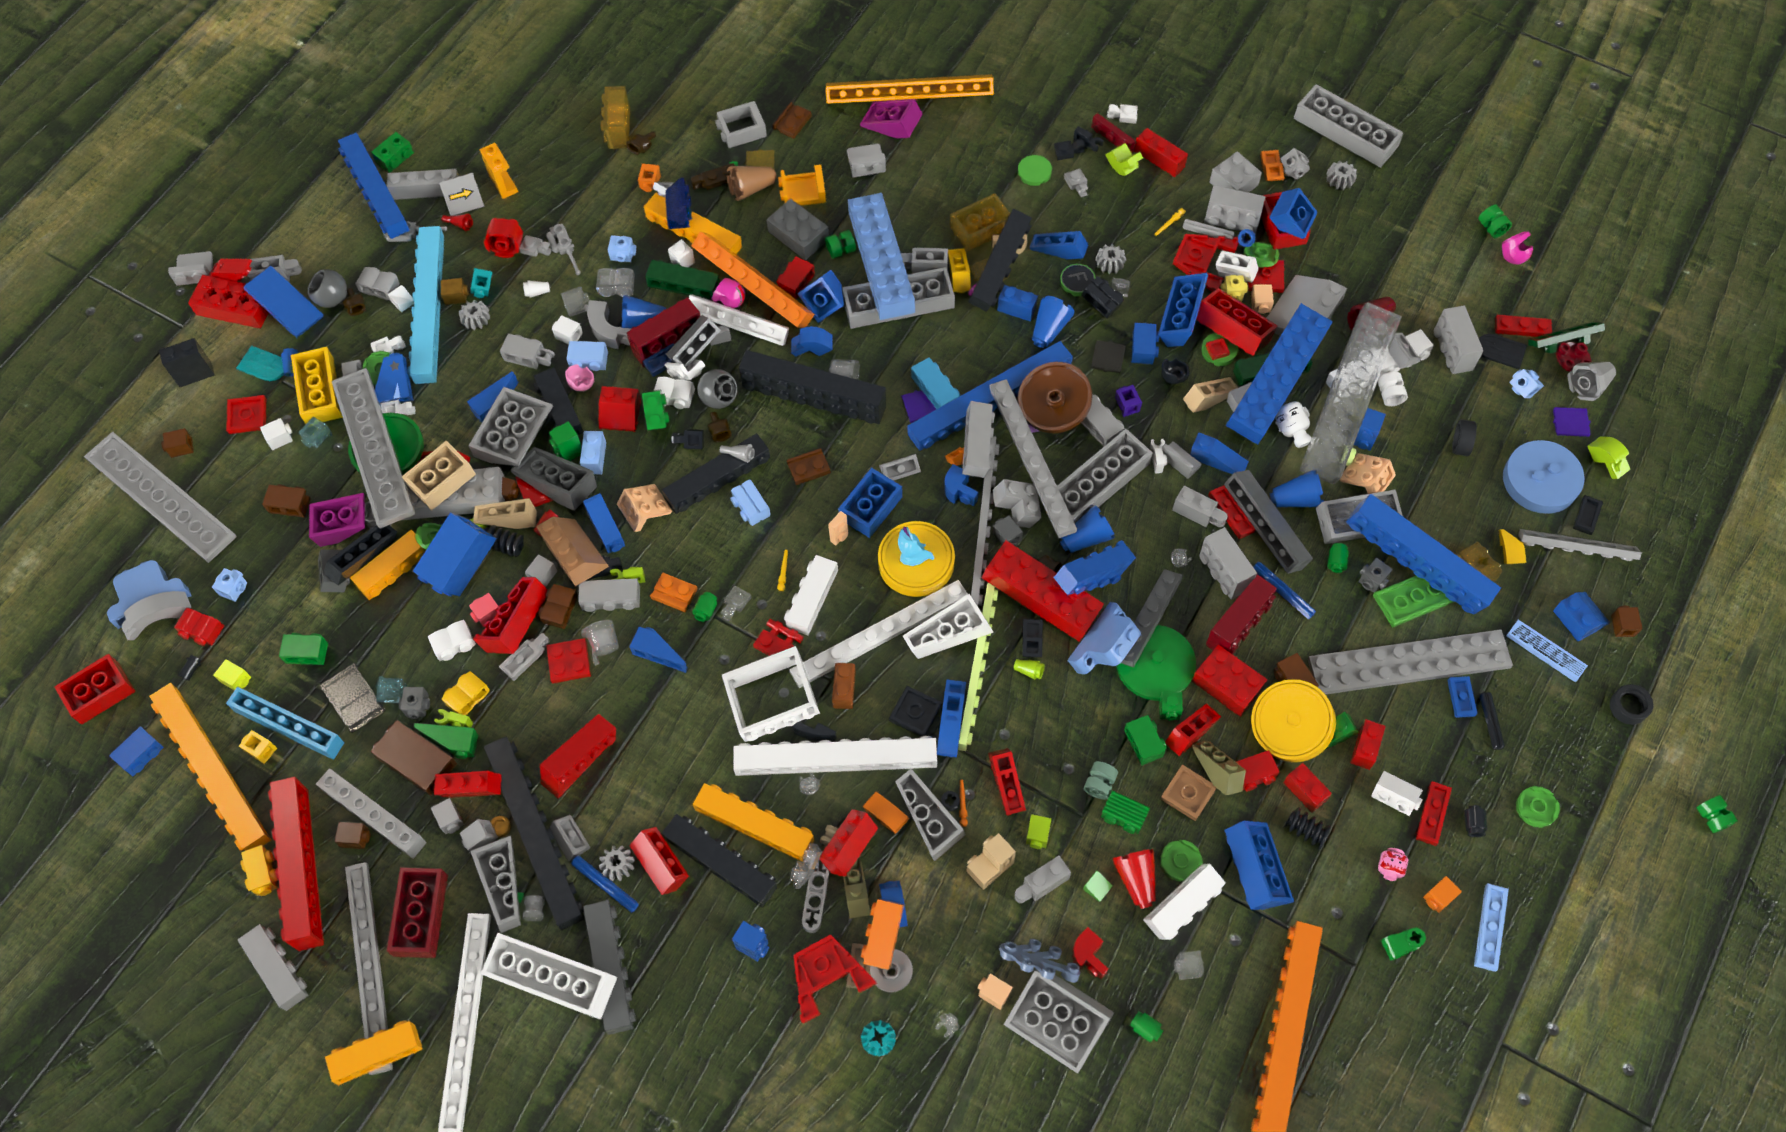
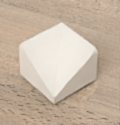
(401, 298)

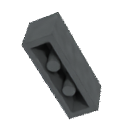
(693, 341)

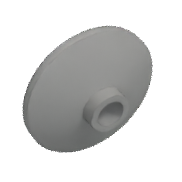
(902, 977)

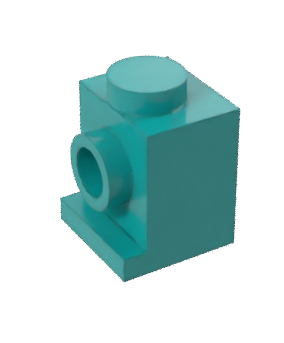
(483, 278)

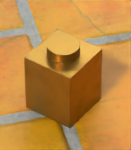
(454, 291)

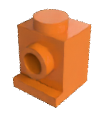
(647, 180)

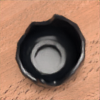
(1175, 371)

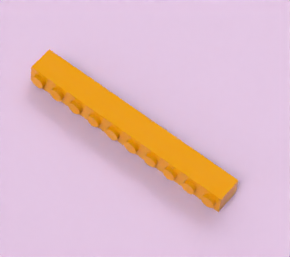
(909, 88)
(210, 768)

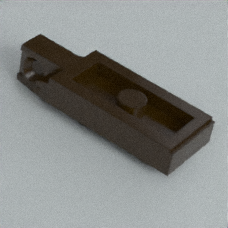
(711, 178)

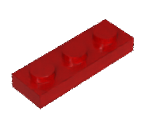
(1522, 325)
(1236, 518)
(1433, 813)

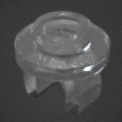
(1180, 558)
(809, 785)
(950, 1022)

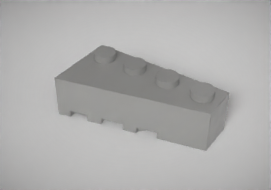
(934, 822)
(498, 876)

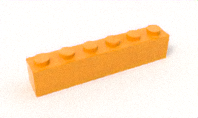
(656, 212)
(753, 822)

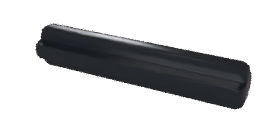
(1492, 721)

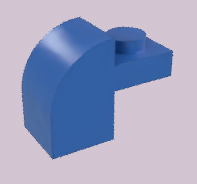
(812, 339)
(956, 487)
(893, 892)

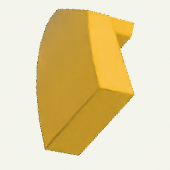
(1512, 548)

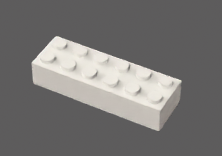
(549, 975)

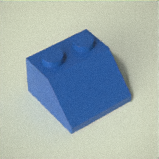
(1293, 213)
(823, 296)
(1580, 615)

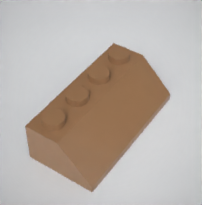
(572, 548)

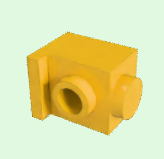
(257, 746)

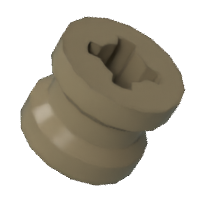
(830, 832)

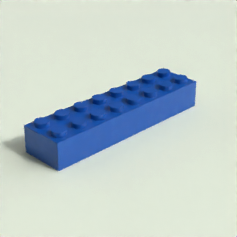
(1279, 374)
(1423, 555)

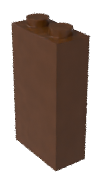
(412, 756)

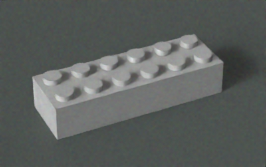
(1348, 125)
(930, 290)
(1104, 474)
(479, 490)

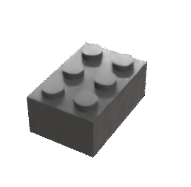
(797, 229)

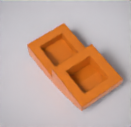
(1271, 165)
(885, 812)

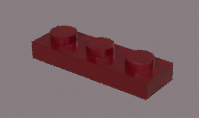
(1111, 132)

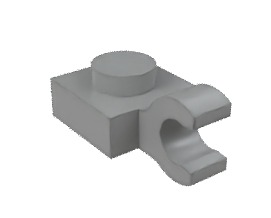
(1077, 180)
(533, 246)

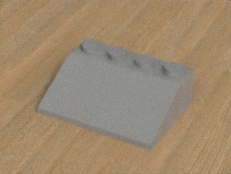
(1316, 293)
(509, 428)
(1059, 1019)

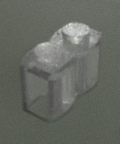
(615, 282)

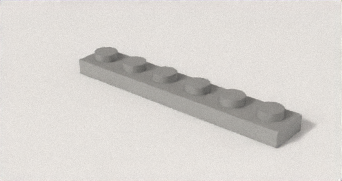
(1586, 546)

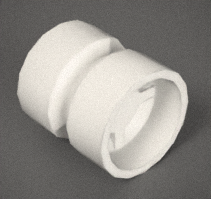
(1392, 388)

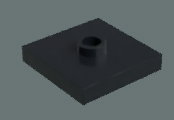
(915, 711)

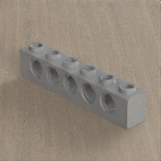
(371, 813)

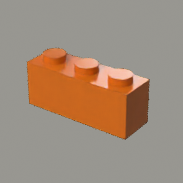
(882, 933)

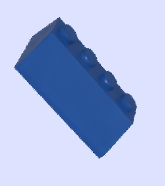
(1182, 309)
(1258, 865)

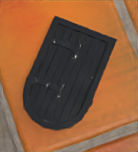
(1502, 350)

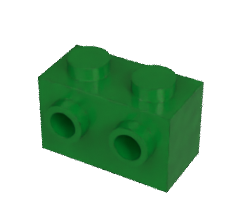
(392, 152)
(654, 409)
(565, 442)
(303, 649)
(1145, 740)

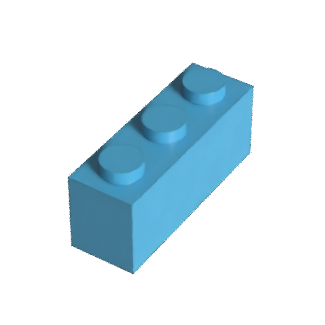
(933, 383)

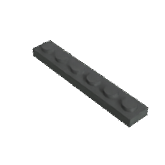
(1152, 612)

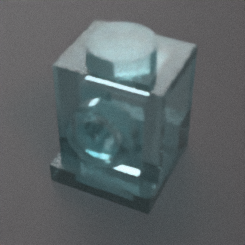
(314, 433)
(385, 693)

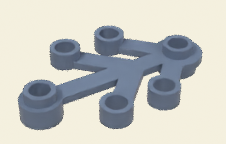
(1039, 960)

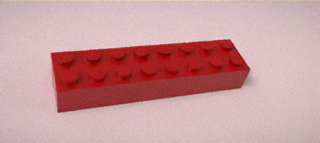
(295, 864)

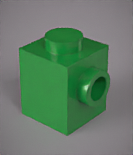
(1170, 705)

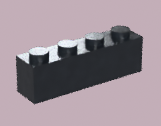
(554, 393)
(359, 553)

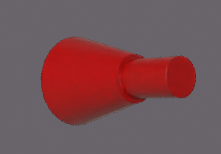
(461, 221)

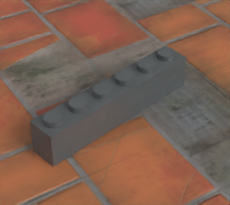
(1268, 521)
(607, 958)

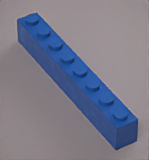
(373, 186)

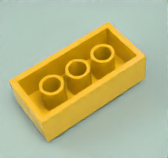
(313, 384)

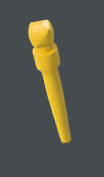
(1175, 217)
(782, 578)

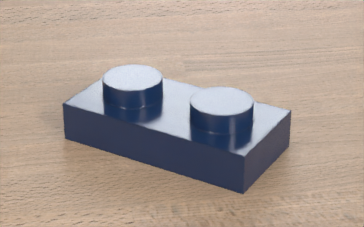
(656, 363)

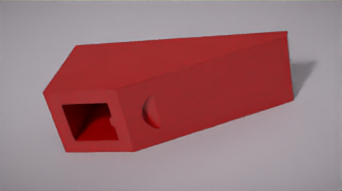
(231, 269)

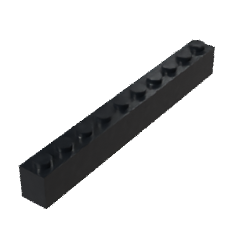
(534, 834)

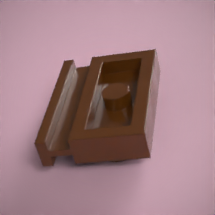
(792, 120)
(808, 466)

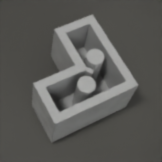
(1021, 499)

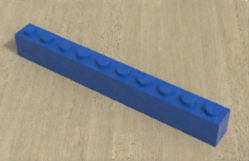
(952, 415)

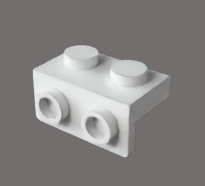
(678, 370)

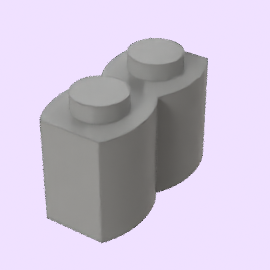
(377, 283)

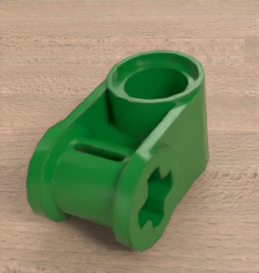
(1400, 943)

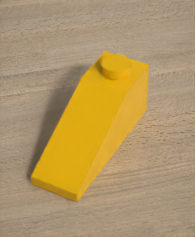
(959, 270)

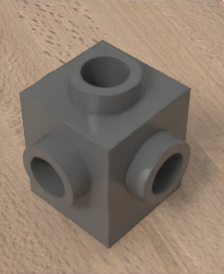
(1375, 575)
(414, 702)

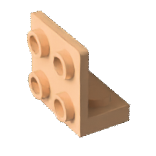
(1369, 472)
(642, 503)

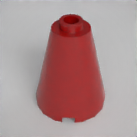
(1138, 876)

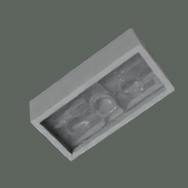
(1334, 514)

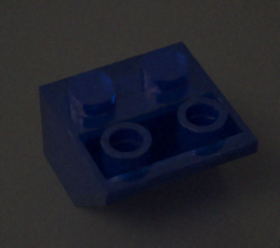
(678, 205)

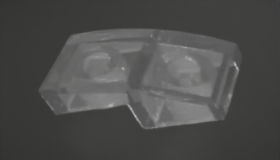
(804, 869)

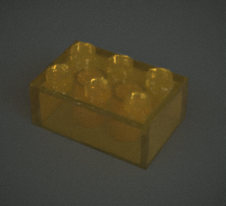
(616, 117)
(979, 221)

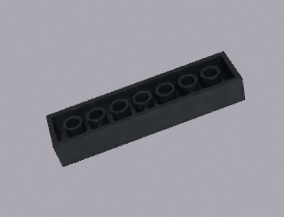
(813, 387)

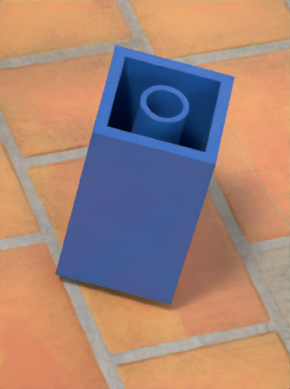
(454, 555)

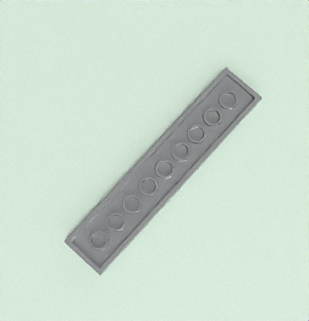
(373, 448)
(160, 497)
(1410, 662)

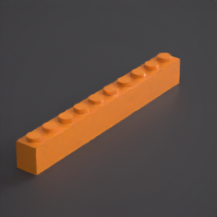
(1288, 1029)

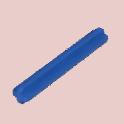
(1285, 591)
(605, 884)

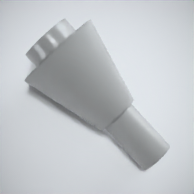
(742, 452)

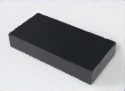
(1587, 515)

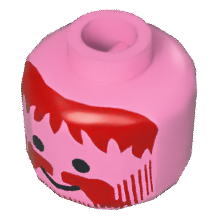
(1393, 864)

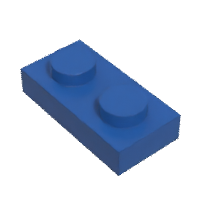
(1462, 697)

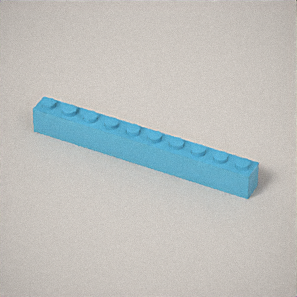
(426, 305)

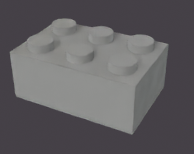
(1234, 209)
(1458, 340)
(1227, 563)

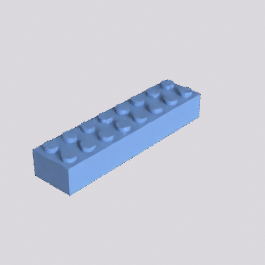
(881, 256)

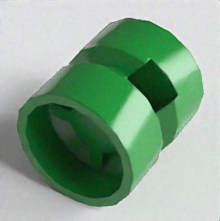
(1495, 221)
(835, 247)
(1717, 814)

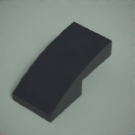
(1032, 638)
(819, 733)

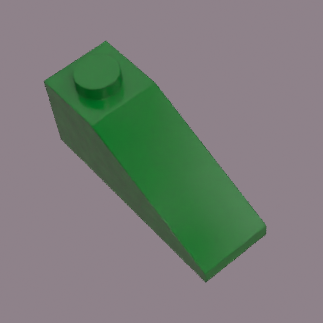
(455, 740)

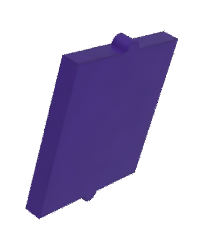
(917, 405)
(1571, 421)

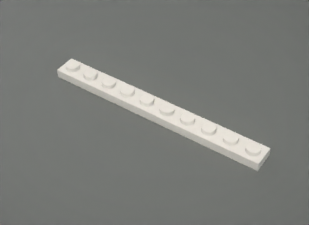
(880, 632)
(464, 1024)

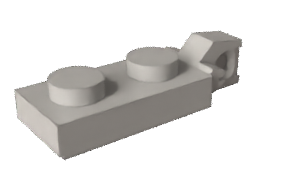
(524, 656)

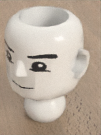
(1293, 421)

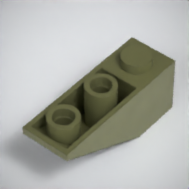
(1221, 769)
(856, 891)

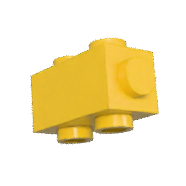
(259, 870)

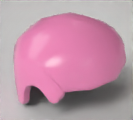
(579, 378)

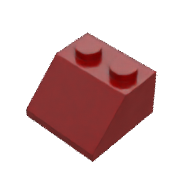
(619, 408)

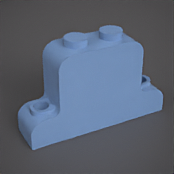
(138, 584)
(1106, 641)

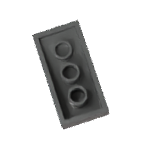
(556, 477)

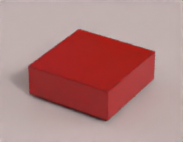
(1217, 349)

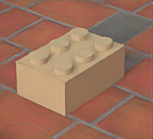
(438, 475)

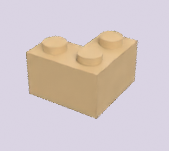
(992, 862)

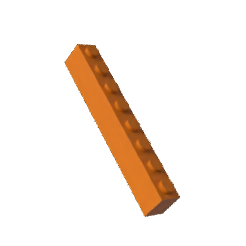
(752, 280)

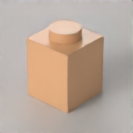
(1262, 298)
(994, 991)

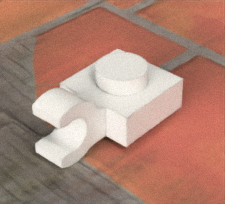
(1125, 113)
(388, 345)
(396, 407)
(1158, 457)

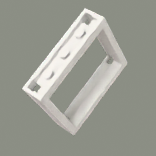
(759, 670)

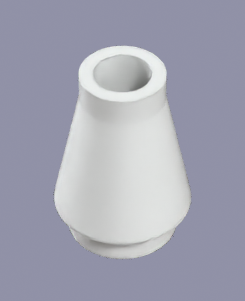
(535, 288)

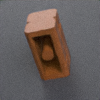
(844, 686)

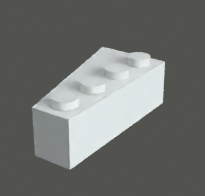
(948, 628)

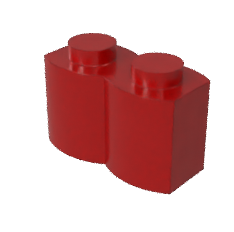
(199, 627)

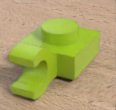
(631, 573)
(455, 719)

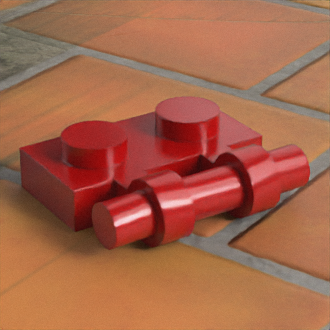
(771, 644)

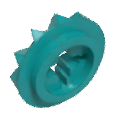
(873, 1047)

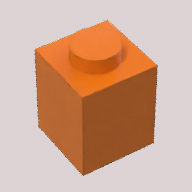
(1442, 894)

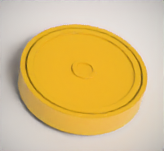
(922, 578)
(1293, 720)

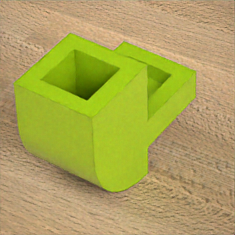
(1122, 159)
(1612, 453)

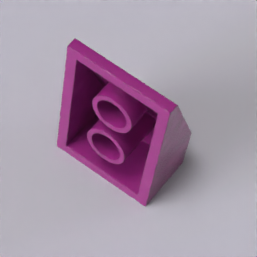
(892, 117)
(336, 519)

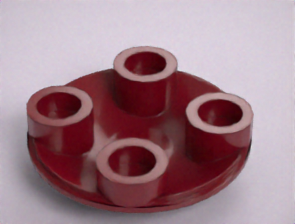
(1571, 354)

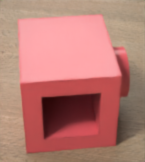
(483, 609)

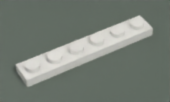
(741, 321)

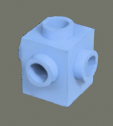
(621, 248)
(1526, 383)
(230, 584)

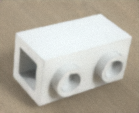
(1397, 793)

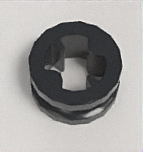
(954, 795)

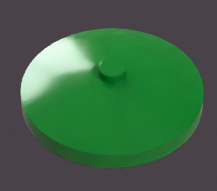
(406, 440)
(1162, 667)

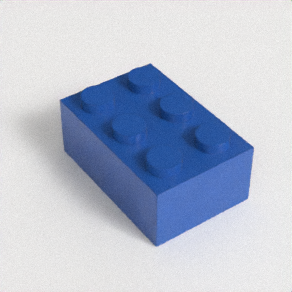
(871, 502)

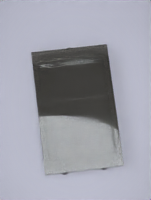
(352, 698)

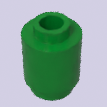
(1338, 558)
(705, 607)
(1146, 1027)

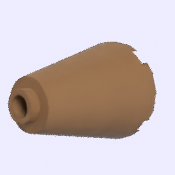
(749, 179)

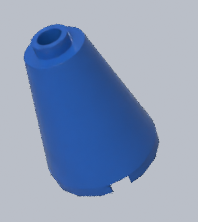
(637, 311)
(1050, 320)
(1298, 492)
(1091, 530)

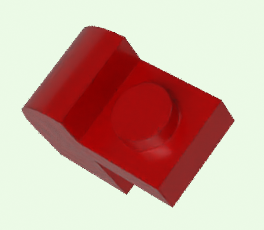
(1083, 953)

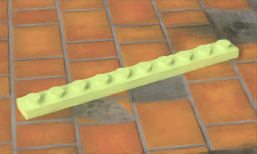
(978, 666)

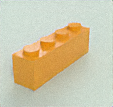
(388, 566)
(373, 1053)

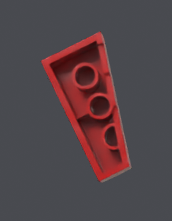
(513, 617)
(576, 755)

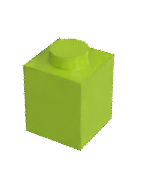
(1038, 831)

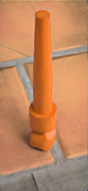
(962, 812)

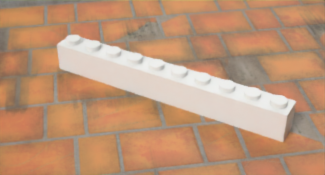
(835, 756)

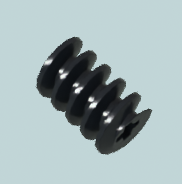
(505, 543)
(1308, 827)

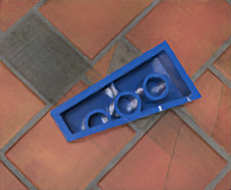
(1095, 569)

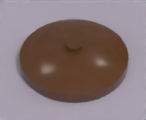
(1055, 397)

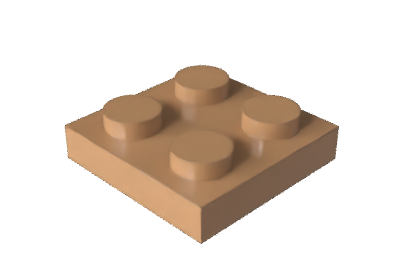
(1188, 792)

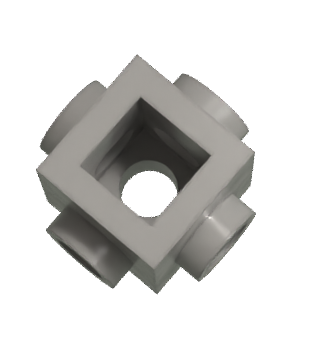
(1295, 163)

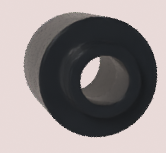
(1475, 821)

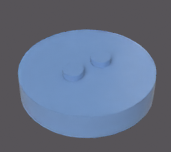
(1543, 476)

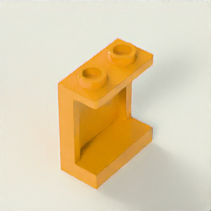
(496, 168)
(803, 188)

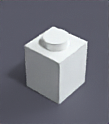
(681, 254)
(566, 330)
(277, 433)

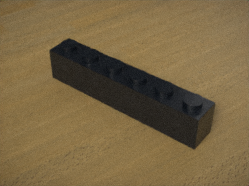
(1000, 259)
(713, 476)
(719, 860)

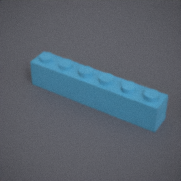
(285, 723)

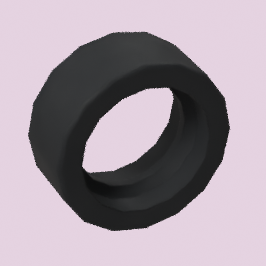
(1464, 437)
(1638, 692)

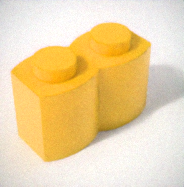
(465, 693)

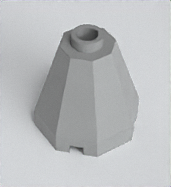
(1591, 379)

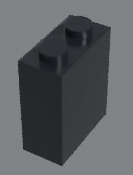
(186, 362)

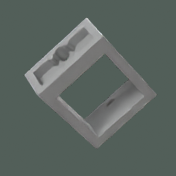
(744, 135)

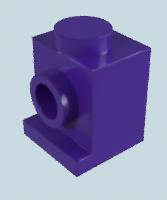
(1128, 400)

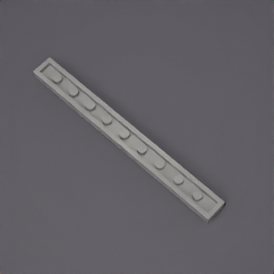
(1033, 459)
(984, 530)
(366, 953)

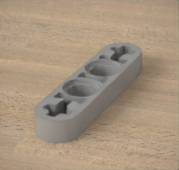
(813, 891)

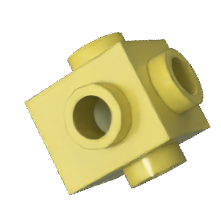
(1235, 286)

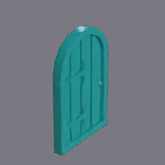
(261, 364)

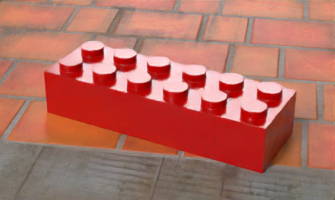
(1036, 589)

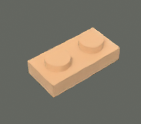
(838, 528)

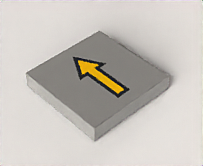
(461, 194)

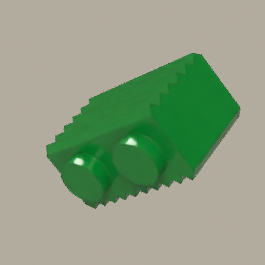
(1125, 812)

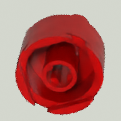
(503, 237)

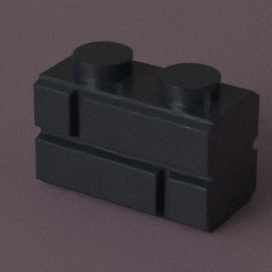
(1102, 297)

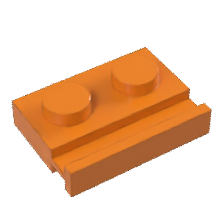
(673, 592)

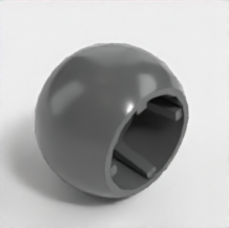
(327, 288)
(717, 389)

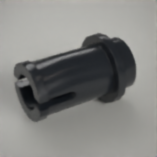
(189, 667)

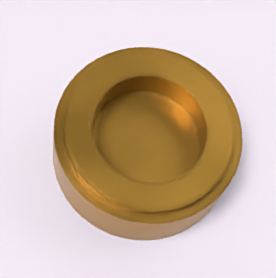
(501, 826)

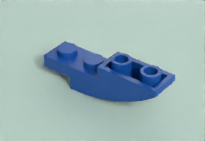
(951, 718)

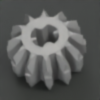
(1341, 175)
(1110, 259)
(474, 315)
(611, 857)

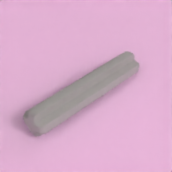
(1207, 229)

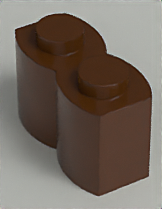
(558, 606)

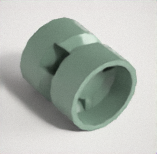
(1100, 781)

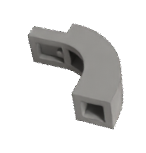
(598, 318)
(151, 609)

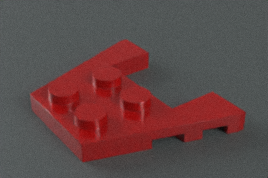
(1197, 253)
(821, 966)

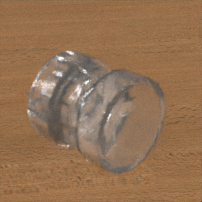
(534, 906)

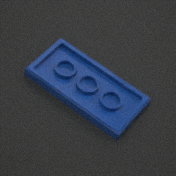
(283, 301)

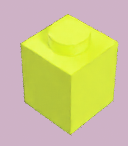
(232, 675)

